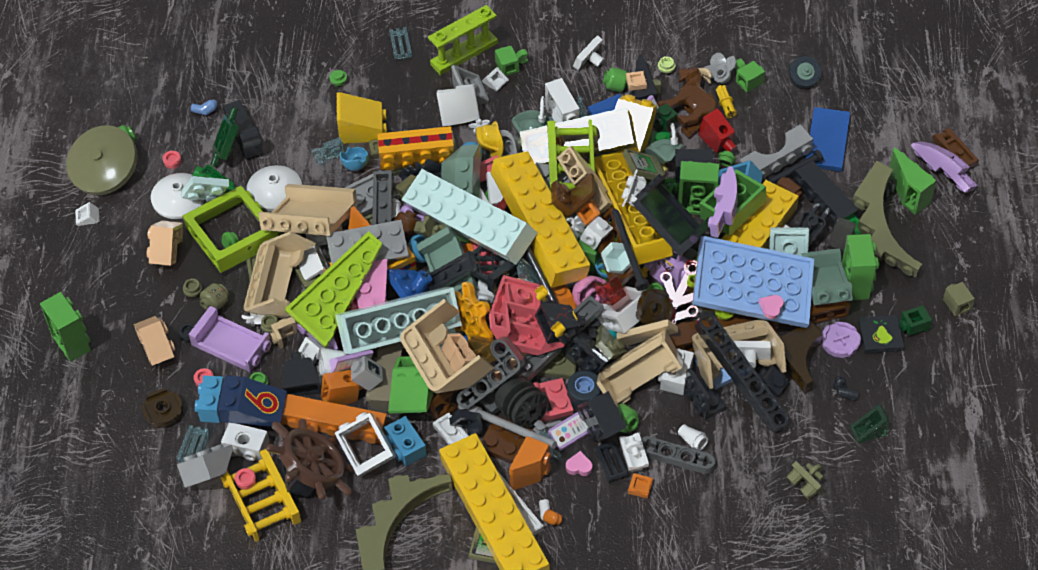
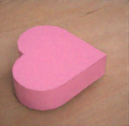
(771, 305)
(579, 465)

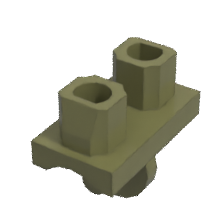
(427, 227)
(812, 486)

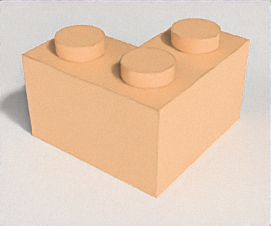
(163, 242)
(154, 340)

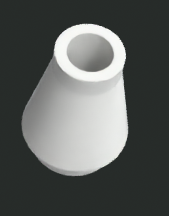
(694, 438)

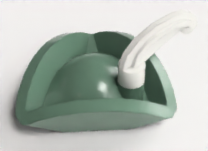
(531, 118)
(665, 148)

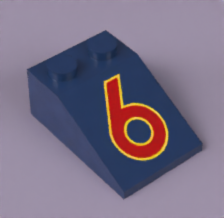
(250, 402)

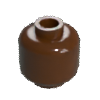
(408, 221)

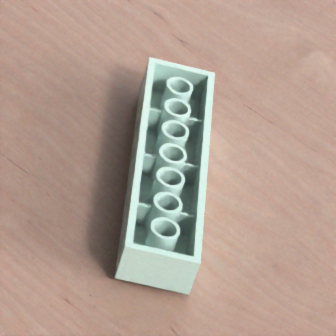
(469, 216)

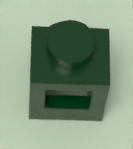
(664, 117)
(915, 320)

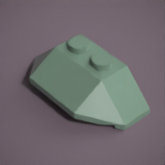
(463, 169)

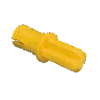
(726, 101)

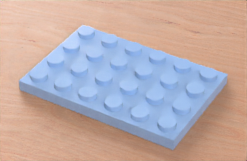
(737, 275)

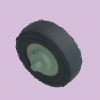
(804, 72)

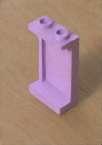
(229, 340)

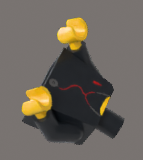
(556, 320)

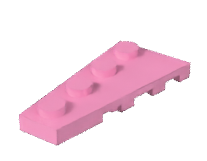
(374, 286)

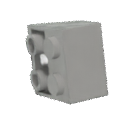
(205, 465)

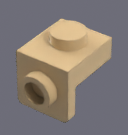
(282, 329)

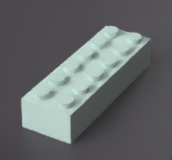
(385, 321)

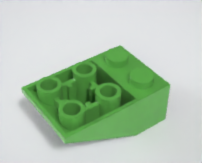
(912, 183)
(408, 389)

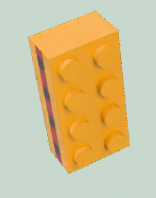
(414, 146)

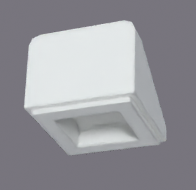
(495, 79)
(87, 214)

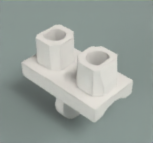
(634, 452)

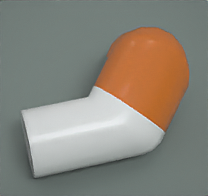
(547, 515)

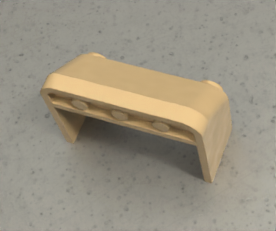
(273, 272)
(749, 331)
(422, 344)
(639, 367)

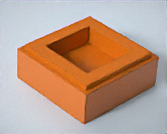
(640, 485)

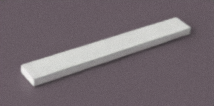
(453, 434)

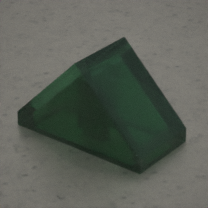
(871, 425)

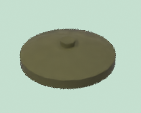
(101, 160)

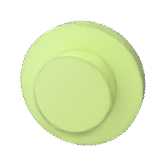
(666, 65)

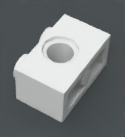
(238, 434)

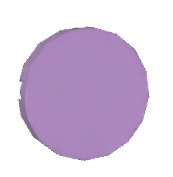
(840, 339)

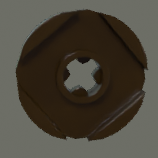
(648, 300)
(169, 415)

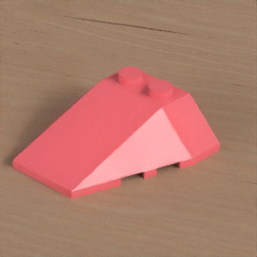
(514, 316)

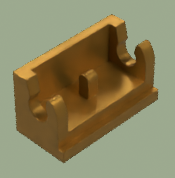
(482, 347)

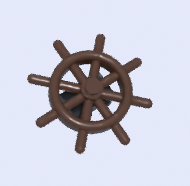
(303, 466)

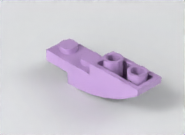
(942, 159)
(726, 203)

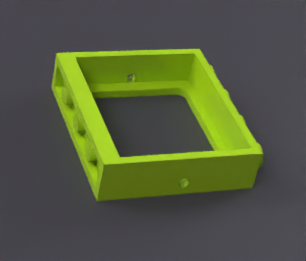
(237, 252)

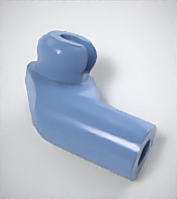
(206, 108)

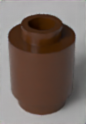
(791, 186)

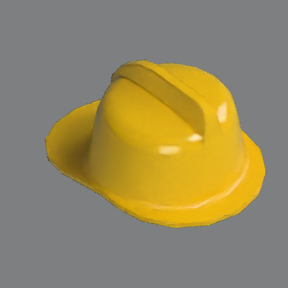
(490, 139)

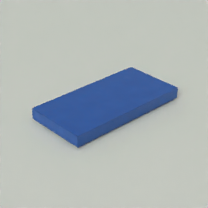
(829, 136)

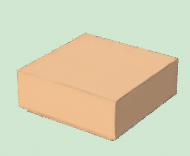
(636, 80)

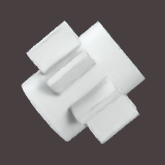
(576, 225)

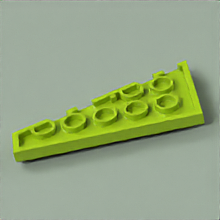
(334, 290)

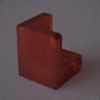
(611, 291)

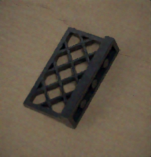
(494, 279)

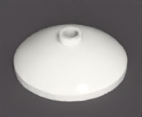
(269, 192)
(168, 199)

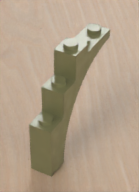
(870, 198)
(388, 514)

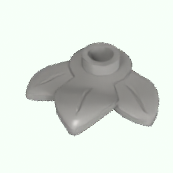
(721, 67)

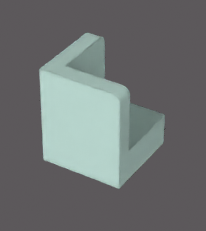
(615, 258)

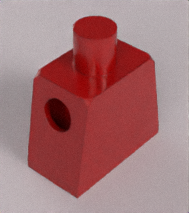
(717, 132)

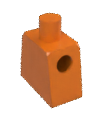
(339, 388)

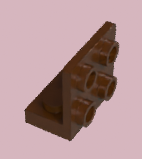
(571, 201)

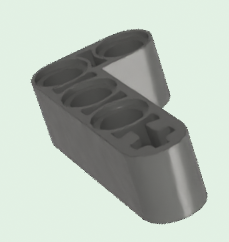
(490, 379)

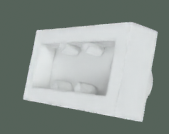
(590, 54)
(754, 350)

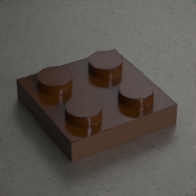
(502, 442)

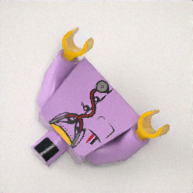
(672, 264)

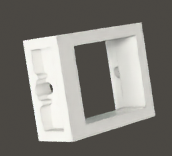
(560, 101)
(623, 313)
(373, 463)

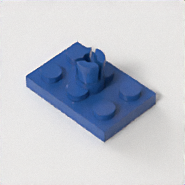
(408, 281)

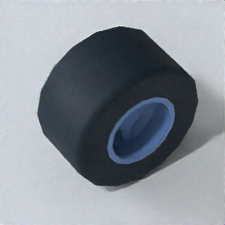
(582, 387)

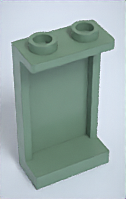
(442, 249)
(829, 278)

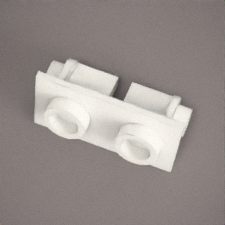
(635, 185)

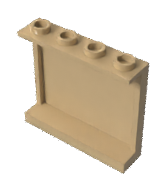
(310, 210)

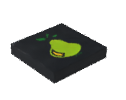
(880, 334)

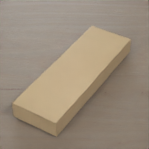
(647, 331)

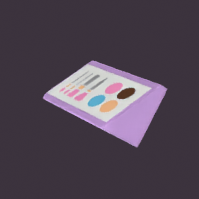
(345, 362)
(568, 431)

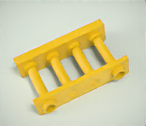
(281, 496)

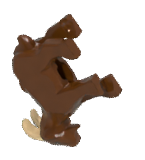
(693, 99)

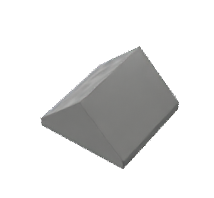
(464, 77)

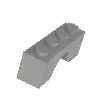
(797, 144)

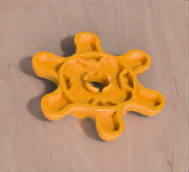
(472, 313)

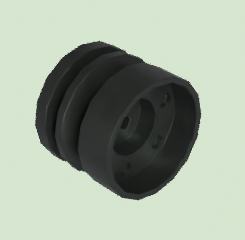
(521, 401)

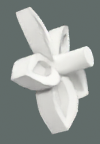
(479, 123)
(253, 319)

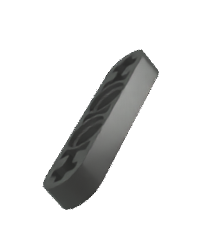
(677, 452)

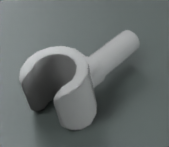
(540, 426)

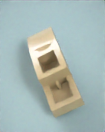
(577, 170)

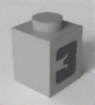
(366, 373)

